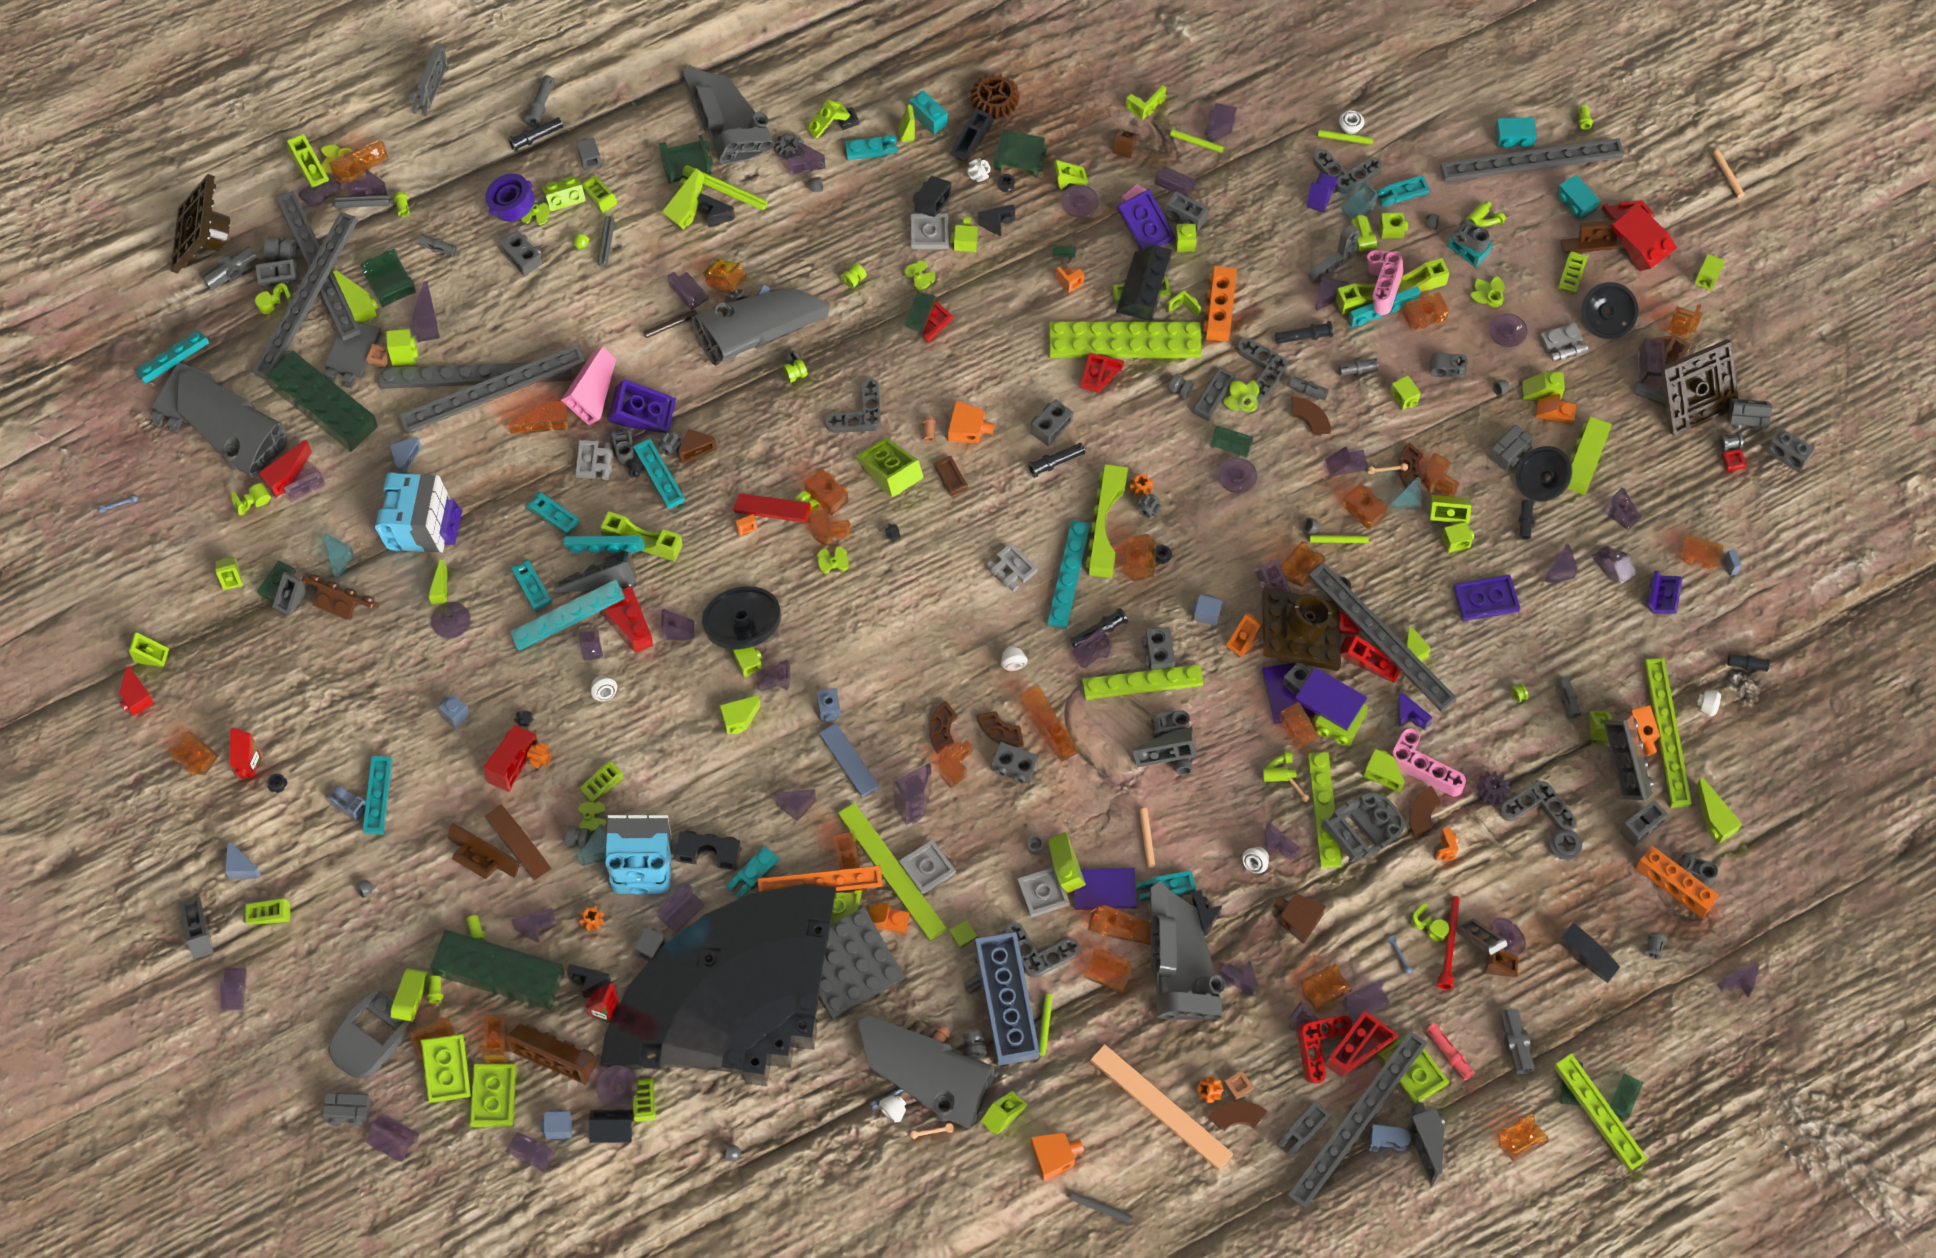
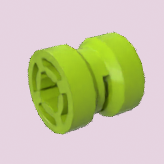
(853, 275)
(795, 370)
(806, 497)

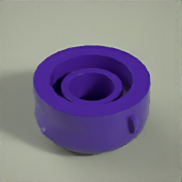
(510, 197)

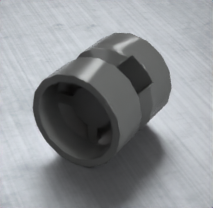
(280, 249)

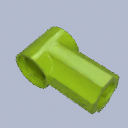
(1367, 240)

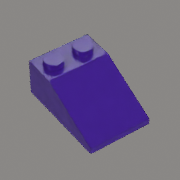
(641, 407)

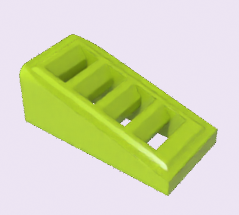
(907, 125)
(602, 202)
(1575, 261)
(438, 590)
(612, 781)
(280, 907)
(645, 1115)

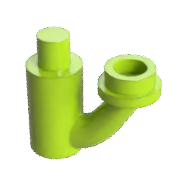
(1481, 211)
(1275, 774)

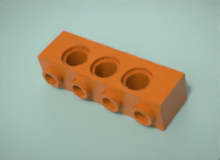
(1225, 278)
(1677, 882)

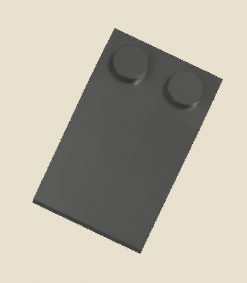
(1428, 1139)

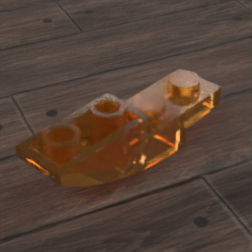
(1048, 724)

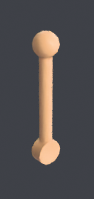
(1371, 470)
(1305, 798)
(948, 1128)

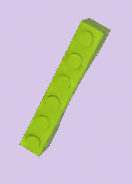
(1426, 277)
(1103, 555)

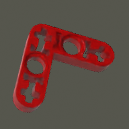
(1313, 1041)

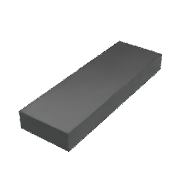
(1213, 394)
(1481, 936)

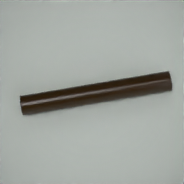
(669, 324)

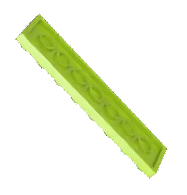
(1125, 339)

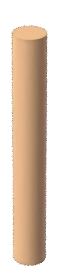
(1728, 173)
(1147, 837)

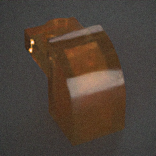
(1436, 476)
(824, 531)
(950, 764)

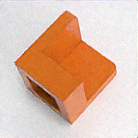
(1069, 278)

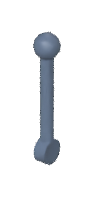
(102, 509)
(1392, 940)
(874, 1104)

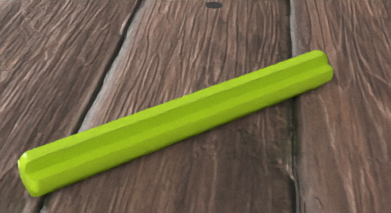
(728, 189)

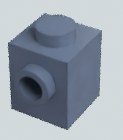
(1207, 609)
(828, 704)
(453, 710)
(556, 1124)

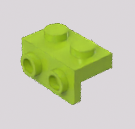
(563, 193)

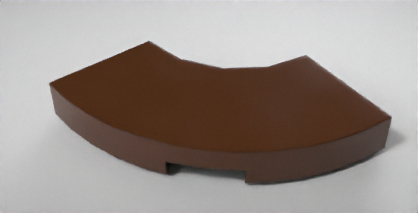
(1311, 414)
(1411, 457)
(940, 727)
(1000, 731)
(1421, 811)
(1237, 1113)

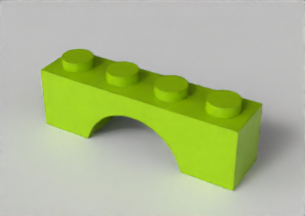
(661, 543)

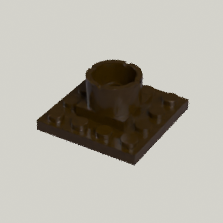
(198, 225)
(1699, 387)
(1301, 629)

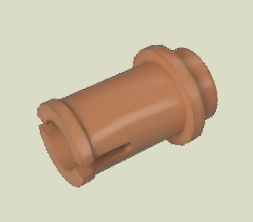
(929, 428)
(941, 1034)

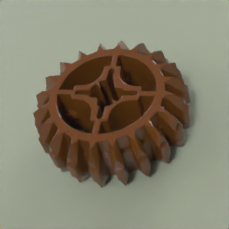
(992, 90)

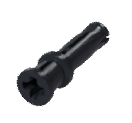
(527, 137)
(1313, 332)
(1048, 462)
(1107, 623)

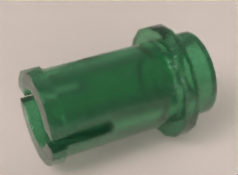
(1064, 251)

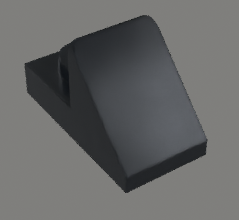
(718, 211)
(992, 218)
(1207, 915)
(592, 978)

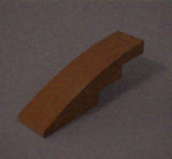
(517, 842)

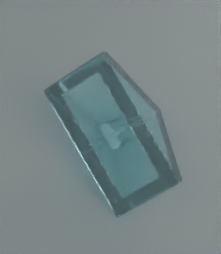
(1361, 202)
(1410, 497)
(339, 554)
(595, 848)

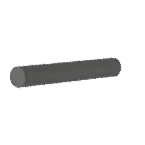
(1100, 1207)

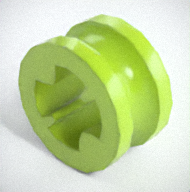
(1519, 692)

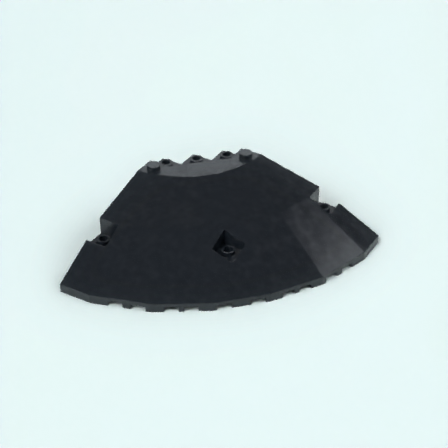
(743, 1005)

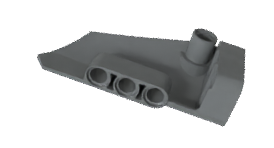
(732, 123)
(755, 322)
(230, 423)
(1181, 960)
(927, 1070)

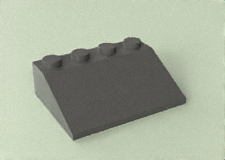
(1628, 757)

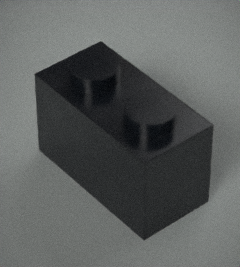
(932, 196)

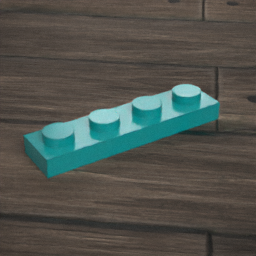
(1367, 313)
(172, 356)
(659, 474)
(612, 544)
(377, 795)

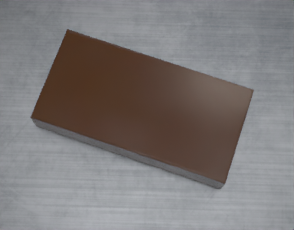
(950, 476)

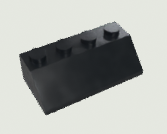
(1145, 282)

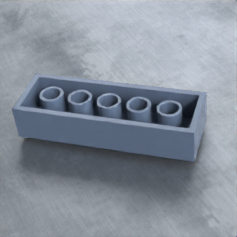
(1006, 999)

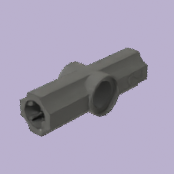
(230, 268)
(1517, 1041)

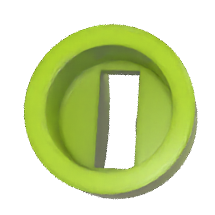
(581, 241)

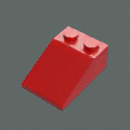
(1643, 238)

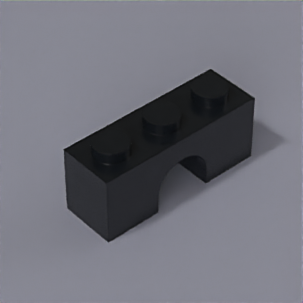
(691, 845)

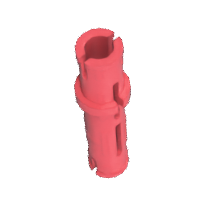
(1455, 1058)

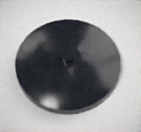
(741, 617)

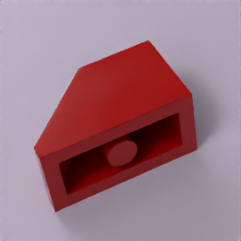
(133, 693)

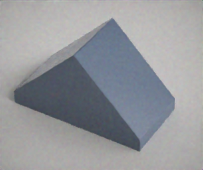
(405, 453)
(238, 865)

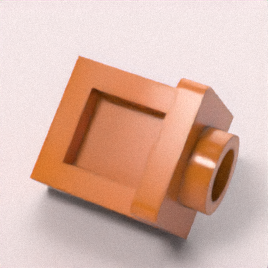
(1449, 843)

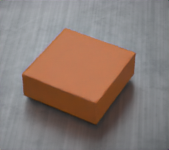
(746, 524)

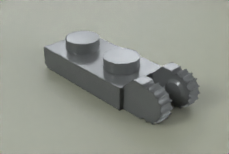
(1305, 1127)

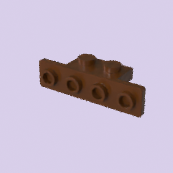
(1593, 237)
(335, 599)
(480, 855)

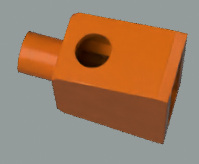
(968, 424)
(1647, 728)
(1054, 1153)

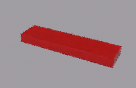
(772, 507)

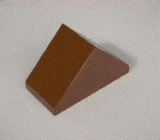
(1125, 143)
(695, 445)
(1502, 964)

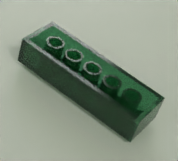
(321, 401)
(497, 969)

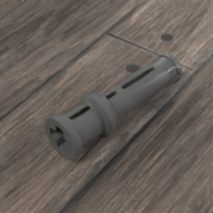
(537, 107)

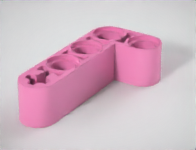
(1389, 268)
(1429, 765)

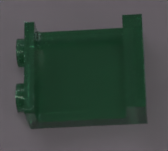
(1020, 151)
(689, 154)
(387, 278)

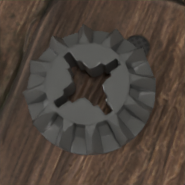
(789, 152)
(1571, 838)

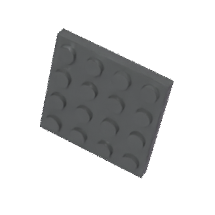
(855, 964)

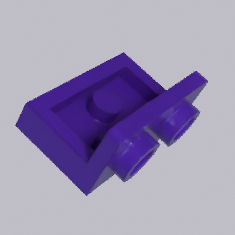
(450, 522)
(1664, 593)

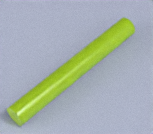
(1345, 137)
(1198, 141)
(1338, 539)
(1045, 1024)

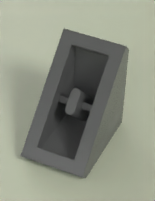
(289, 594)

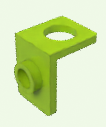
(1189, 301)

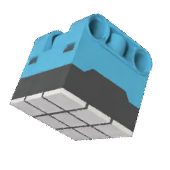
(412, 512)
(639, 853)

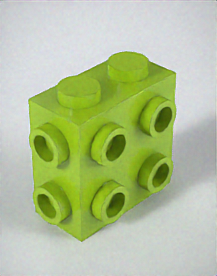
(1328, 729)

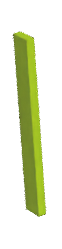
(1669, 738)
(892, 872)

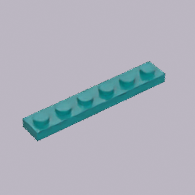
(1069, 574)
(567, 615)

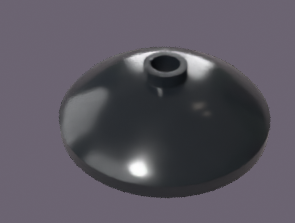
(1622, 308)
(1539, 465)

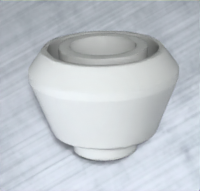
(1351, 122)
(1013, 659)
(603, 688)
(1709, 702)
(1255, 859)
(893, 1107)

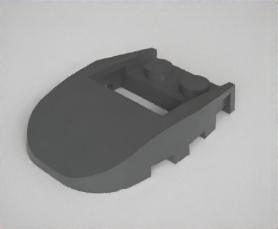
(1377, 819)
(357, 1051)

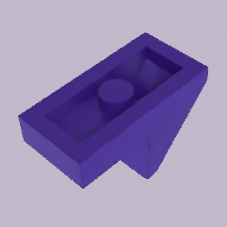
(1321, 192)
(1409, 709)

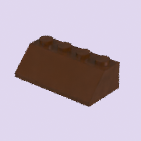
(551, 1053)

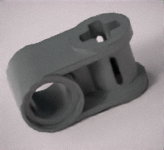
(1471, 236)
(1447, 365)
(623, 444)
(1168, 721)
(1698, 866)

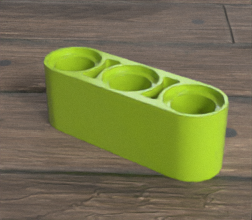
(409, 994)

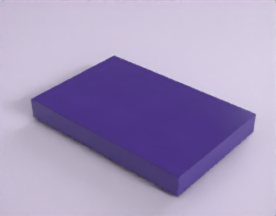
(1145, 221)
(1486, 597)
(1278, 694)
(1331, 699)
(1107, 887)

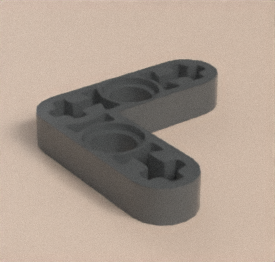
(1342, 175)
(1345, 253)
(1268, 364)
(862, 417)
(1539, 799)
(1040, 958)

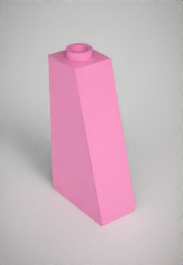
(590, 387)

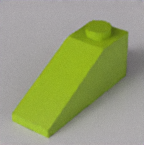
(306, 161)
(685, 202)
(357, 299)
(1716, 814)
(1065, 863)

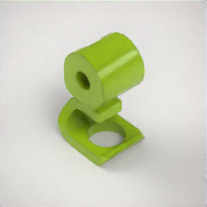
(266, 302)
(257, 495)
(1436, 929)

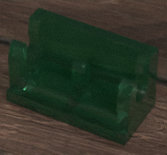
(1232, 441)

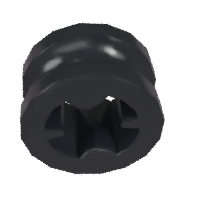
(1006, 177)

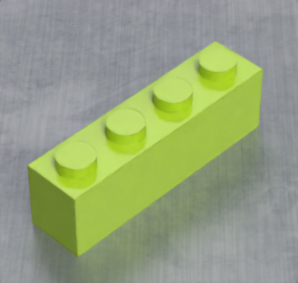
(1588, 453)

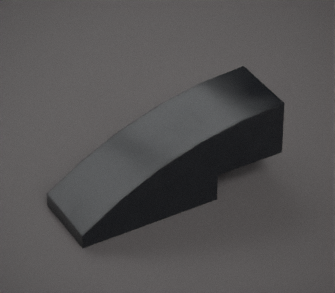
(972, 135)
(1589, 953)

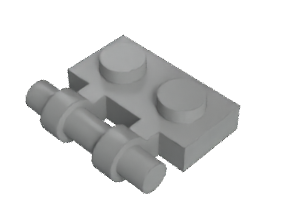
(1563, 337)
(587, 460)
(1016, 563)

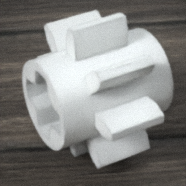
(978, 170)

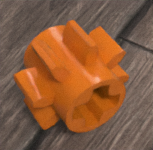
(1141, 485)
(539, 755)
(591, 912)
(1210, 1089)

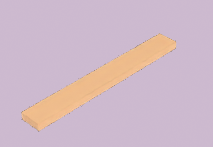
(1161, 1107)

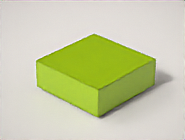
(963, 934)

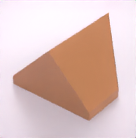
(1674, 348)

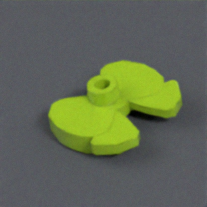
(540, 211)
(921, 280)
(826, 562)
(589, 810)

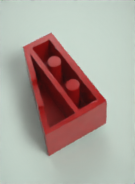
(629, 621)
(509, 758)
(1360, 1044)

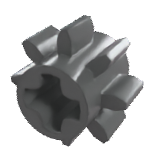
(736, 295)
(669, 443)
(1149, 505)

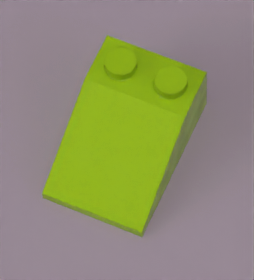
(890, 466)

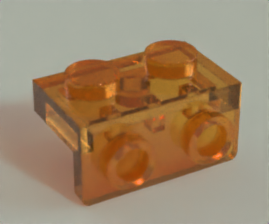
(1685, 321)
(1701, 551)
(1301, 564)
(194, 754)
(1109, 970)
(1325, 986)
(439, 1028)
(1521, 1138)

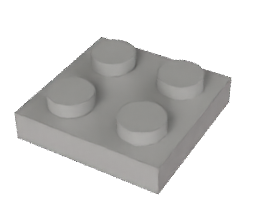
(929, 231)
(927, 867)
(1042, 892)

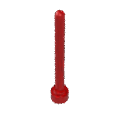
(1445, 979)

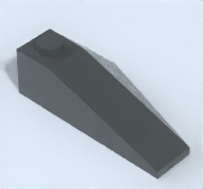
(616, 567)

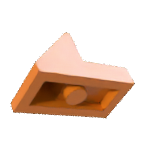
(1555, 410)
(1245, 635)
(889, 919)

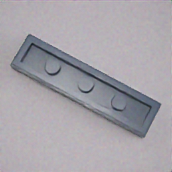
(849, 760)

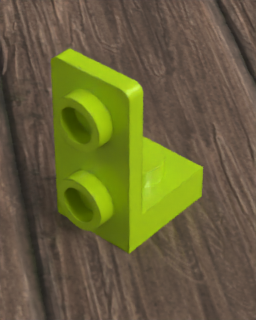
(1141, 109)
(825, 115)
(1709, 272)

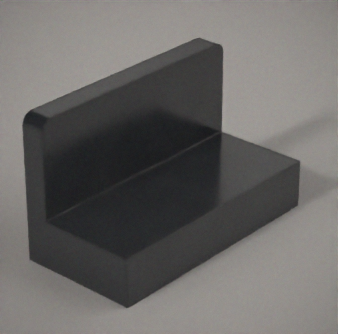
(610, 1126)

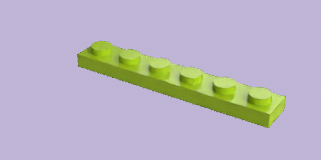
(1142, 682)
(1323, 808)
(1600, 1112)

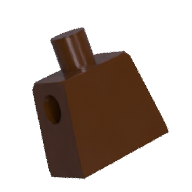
(1300, 915)

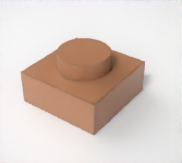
(378, 355)
(1238, 1085)

